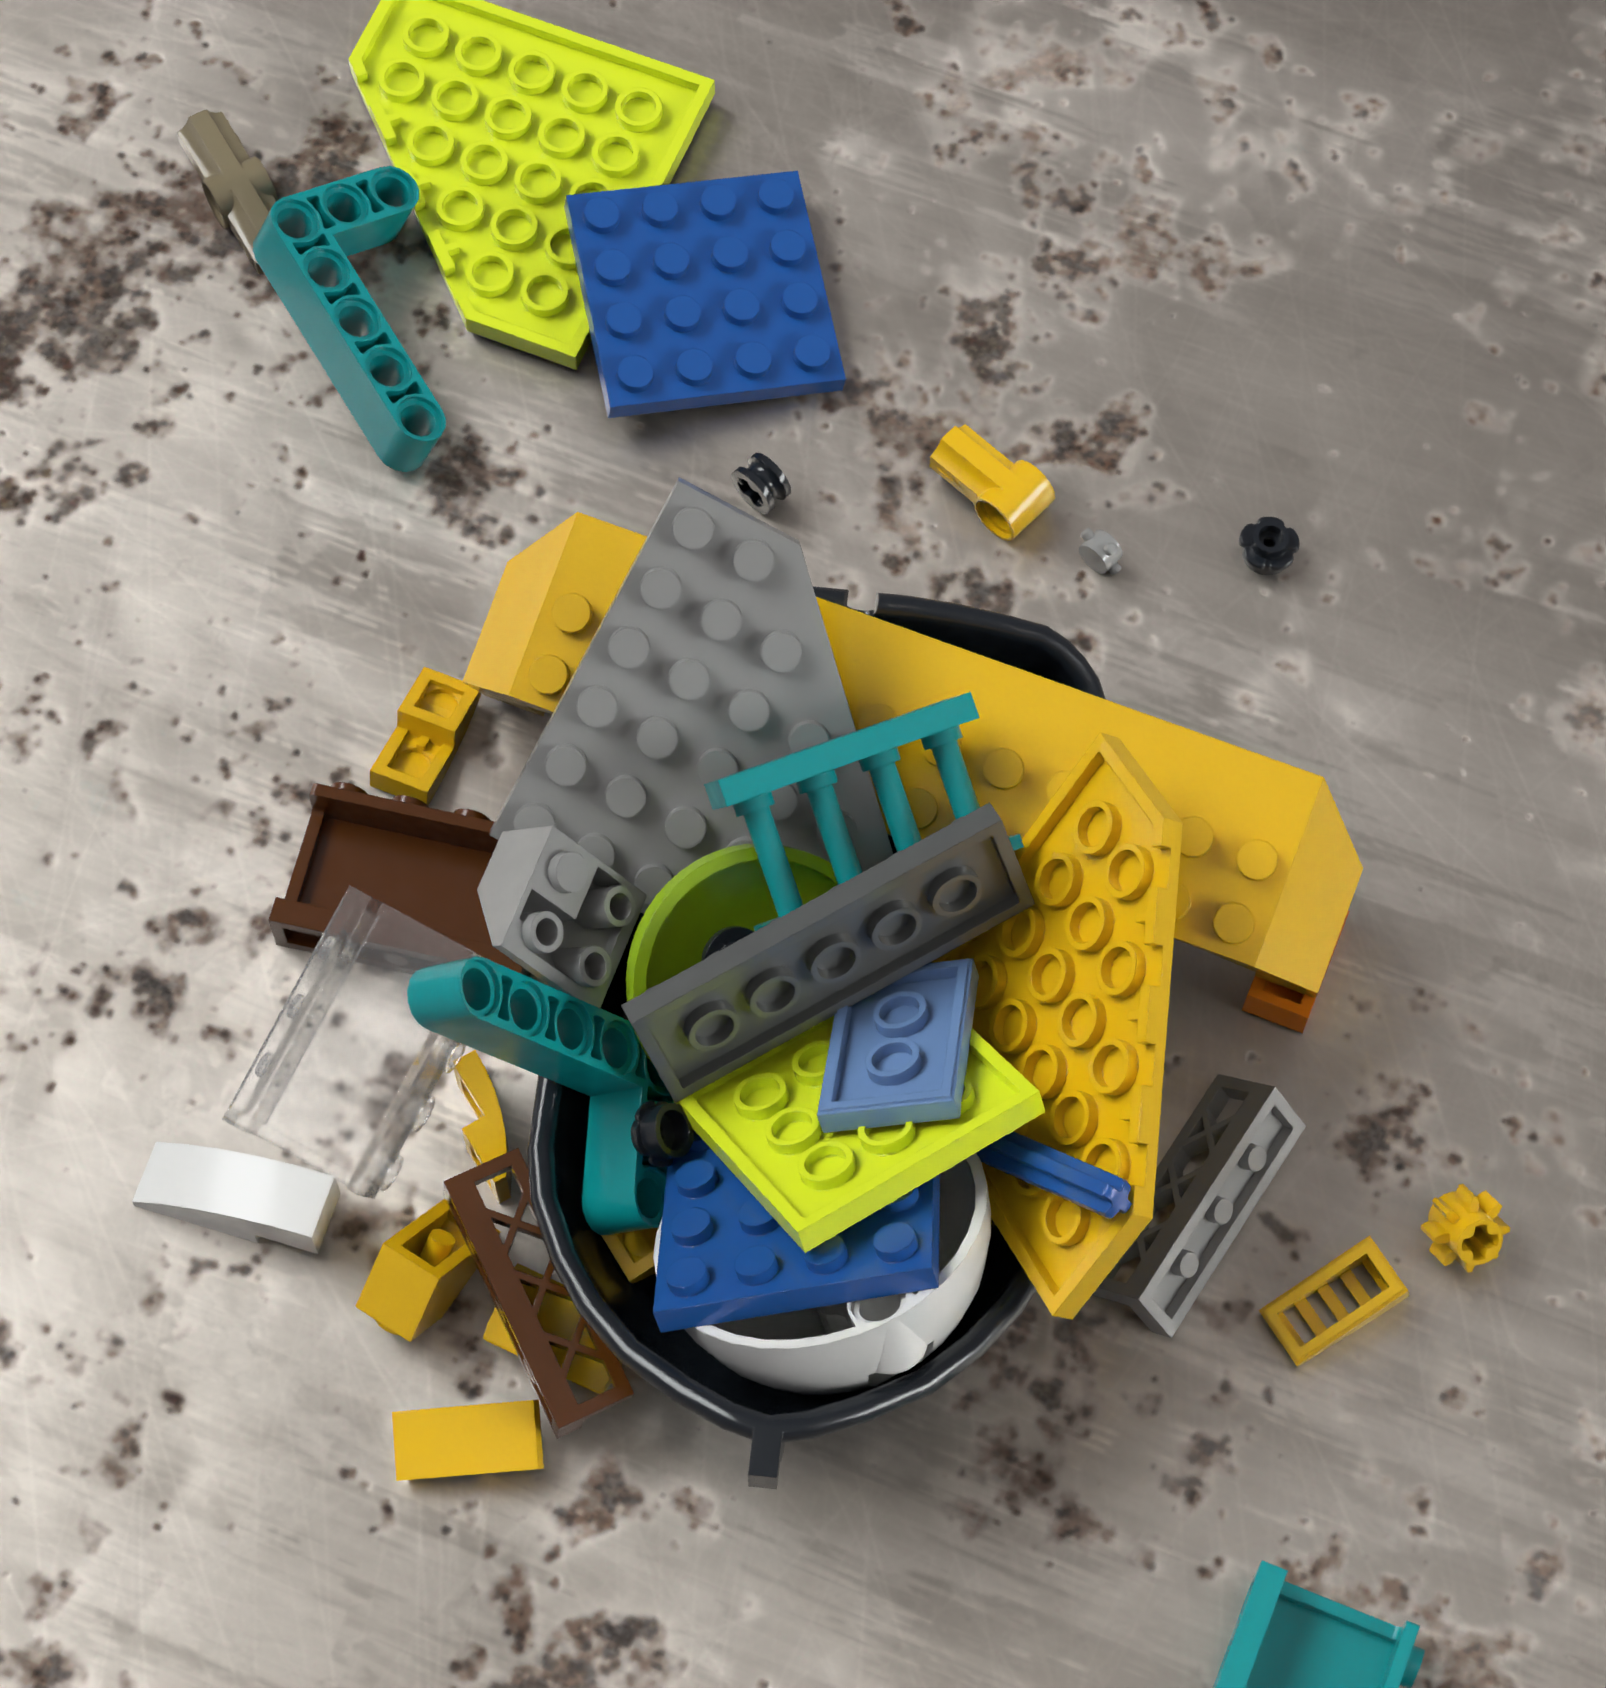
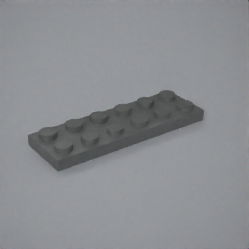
(830, 953)

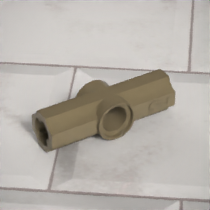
(231, 180)

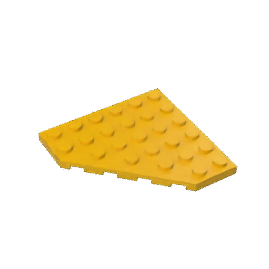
(1082, 1011)

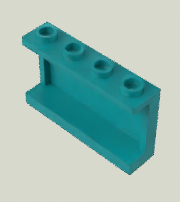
(1313, 1642)

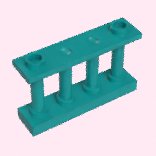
(815, 773)

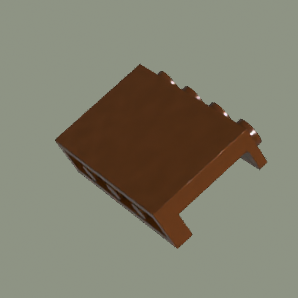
(396, 852)

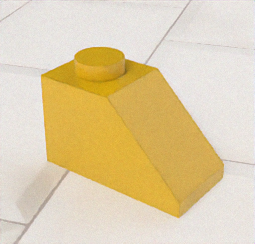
(418, 1274)

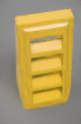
(1383, 1274)

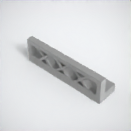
(1208, 1201)

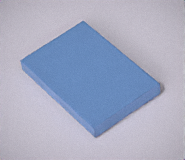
(901, 1051)

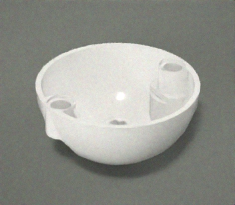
(868, 1339)

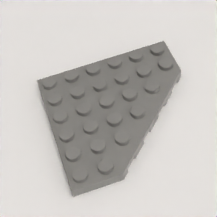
(692, 677)

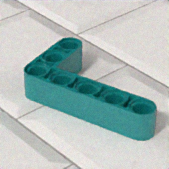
(306, 262)
(571, 1045)

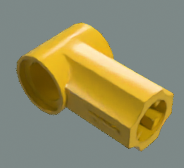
(1003, 492)

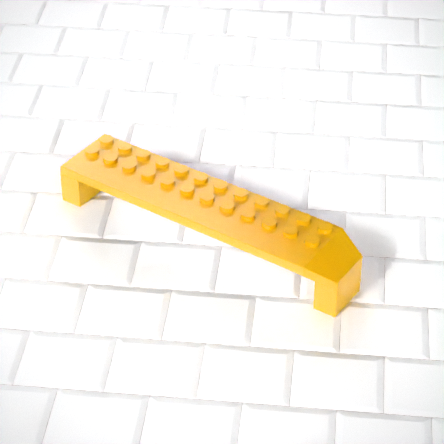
(1260, 841)

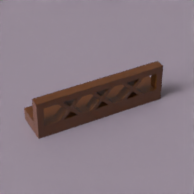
(513, 1304)

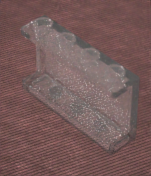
(346, 1057)

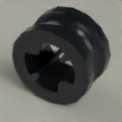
(761, 483)

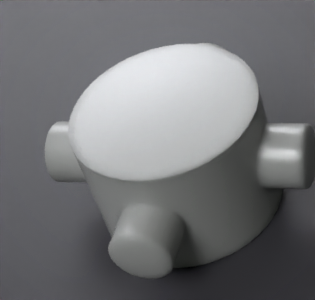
(1100, 551)

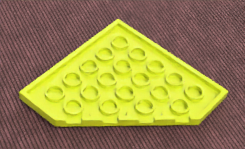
(497, 130)

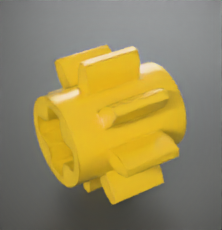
(1465, 1228)

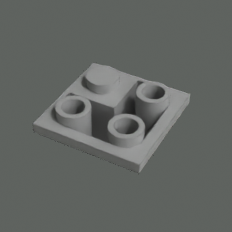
(558, 910)

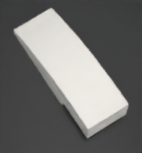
(239, 1194)

